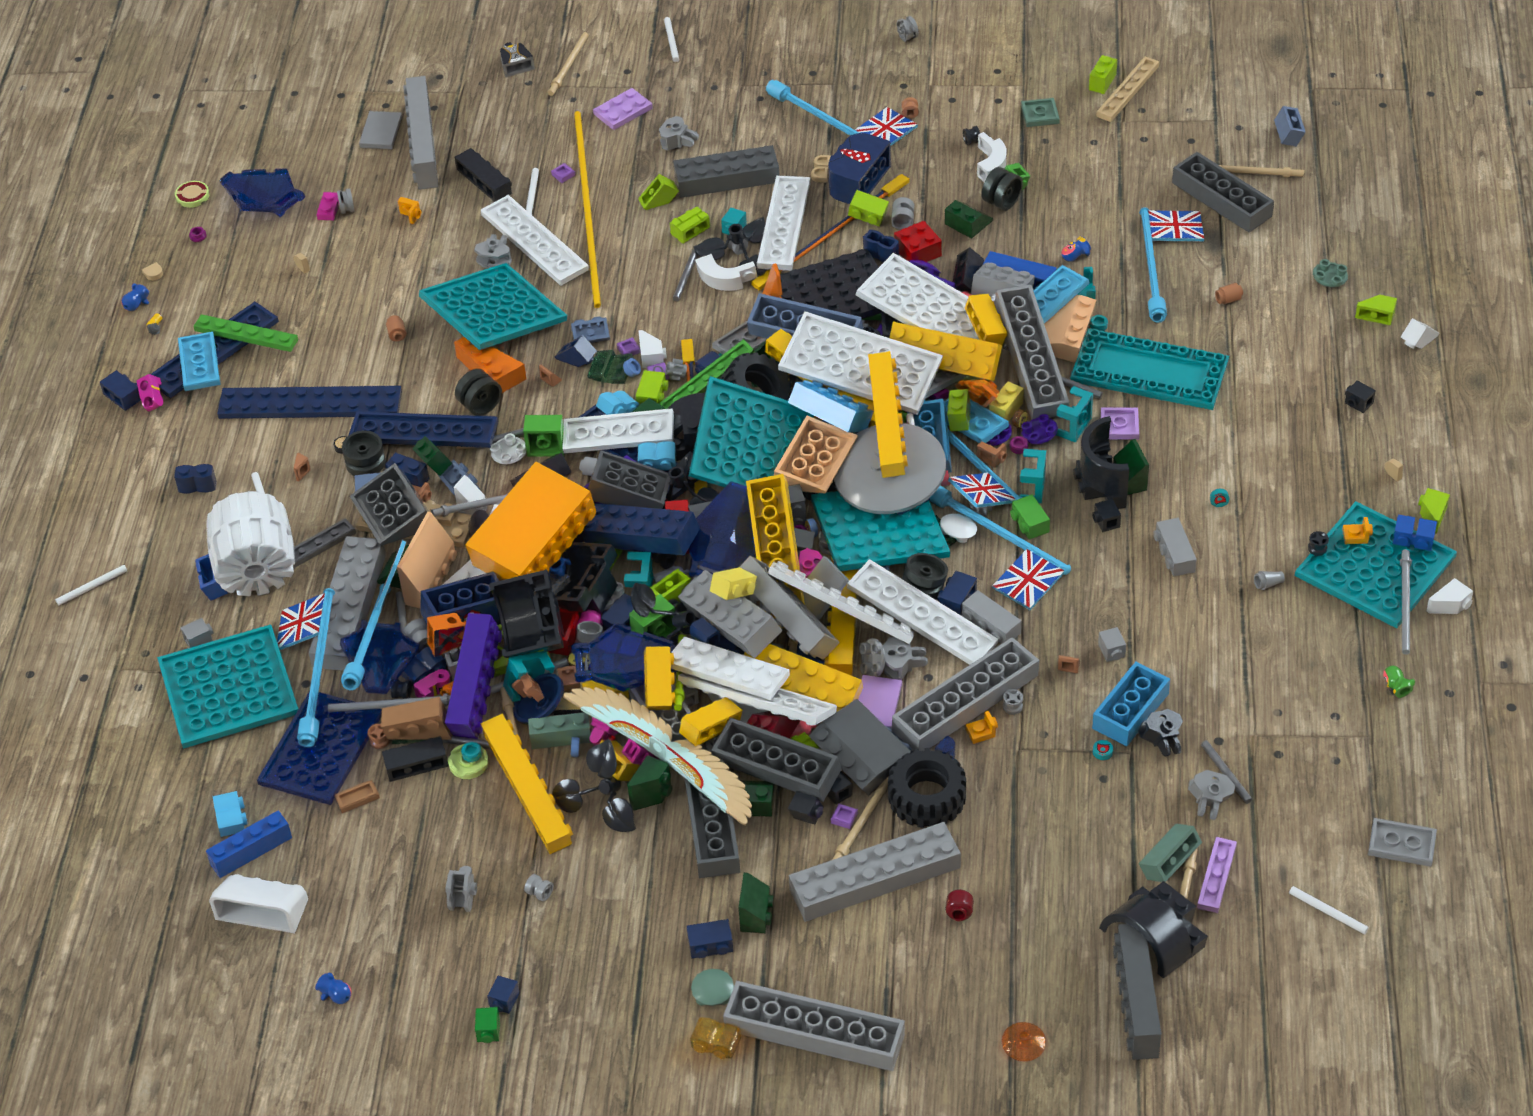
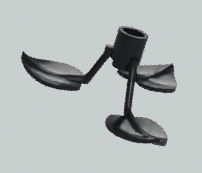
(751, 232)
(679, 478)
(644, 600)
(599, 759)

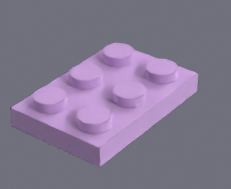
(622, 108)

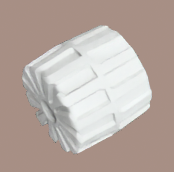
(250, 543)

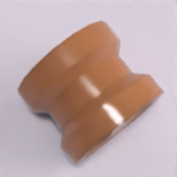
(910, 108)
(377, 737)

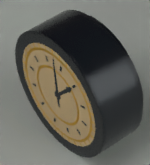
(338, 444)

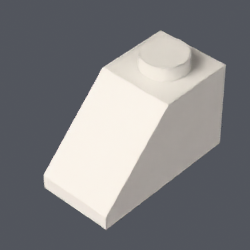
(1418, 334)
(651, 349)
(467, 491)
(1450, 599)

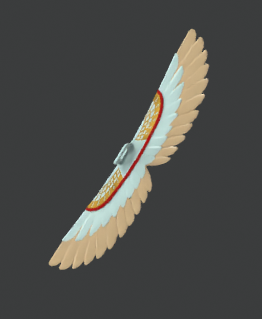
(653, 734)

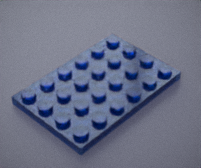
(323, 768)

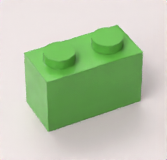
(1030, 517)

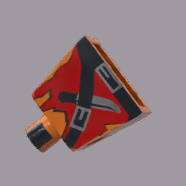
(444, 633)

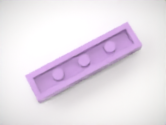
(1216, 875)

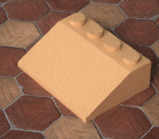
(1069, 327)
(815, 455)
(425, 560)

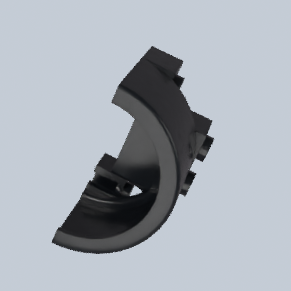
(686, 419)
(1095, 469)
(590, 577)
(528, 620)
(1165, 922)

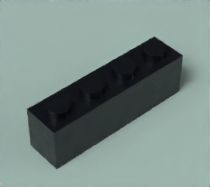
(483, 175)

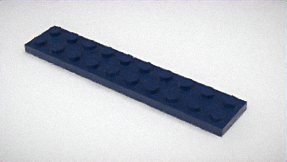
(307, 401)

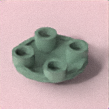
(1330, 273)
(712, 987)

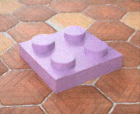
(1124, 422)

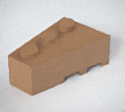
(416, 720)

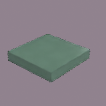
(1040, 112)

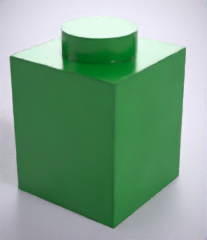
(487, 1024)

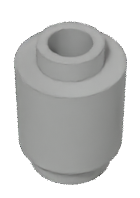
(587, 465)

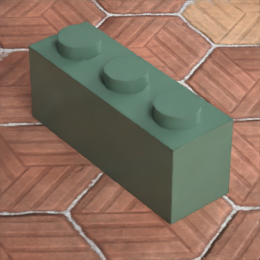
(559, 730)
(1170, 853)

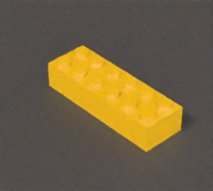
(959, 353)
(813, 678)

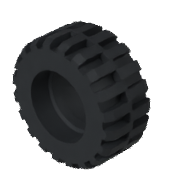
(761, 372)
(932, 767)

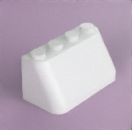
(259, 903)

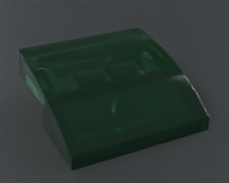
(608, 367)

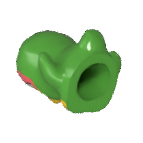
(1396, 681)

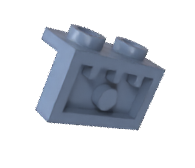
(593, 330)
(454, 474)

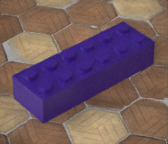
(473, 676)

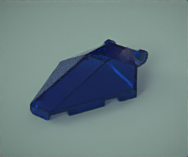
(262, 190)
(724, 532)
(385, 657)
(616, 657)

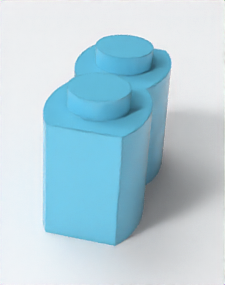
(616, 403)
(658, 456)
(229, 814)

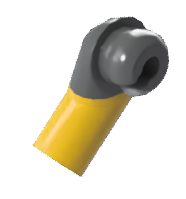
(152, 324)

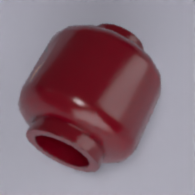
(959, 905)

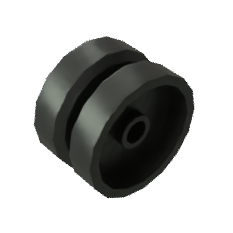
(1002, 188)
(478, 392)
(363, 453)
(926, 573)

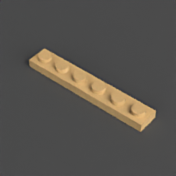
(1127, 89)

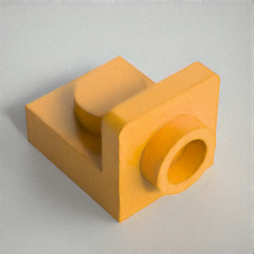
(410, 208)
(1357, 532)
(982, 729)

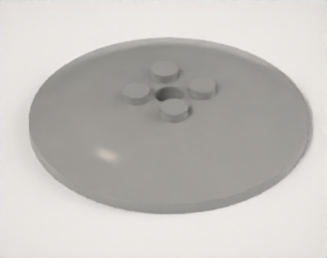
(861, 477)

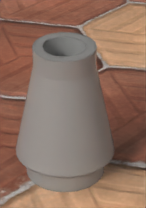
(1267, 579)

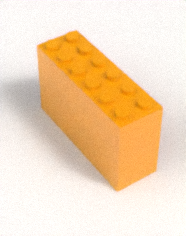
(531, 525)

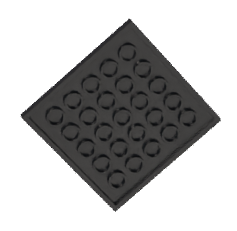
(832, 284)

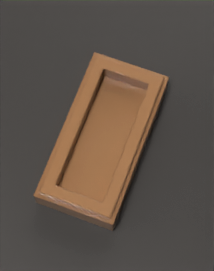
(356, 796)

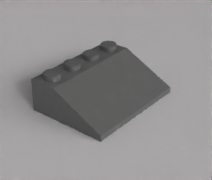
(627, 483)
(390, 506)
(861, 743)

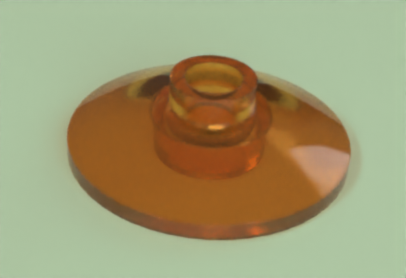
(1023, 1049)

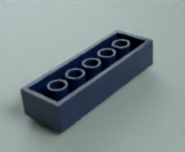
(642, 529)

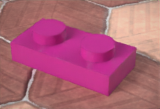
(328, 206)

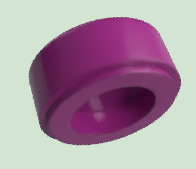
(1018, 444)

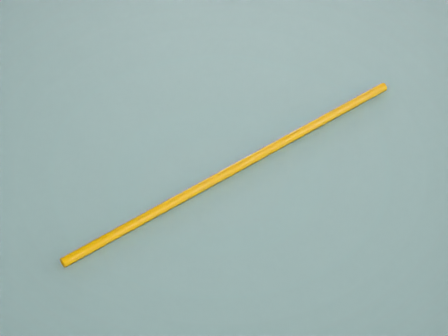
(587, 210)

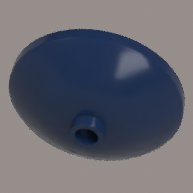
(552, 690)

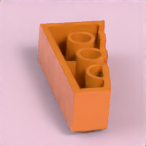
(498, 365)

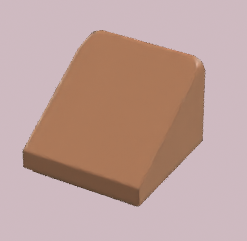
(548, 377)
(301, 466)
(1068, 664)

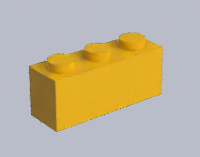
(985, 319)
(658, 678)
(708, 721)

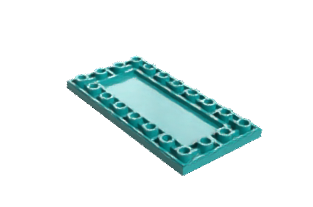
(1150, 368)

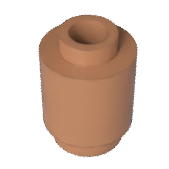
(1229, 293)
(395, 328)

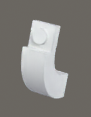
(996, 155)
(724, 278)

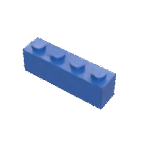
(1039, 270)
(249, 844)

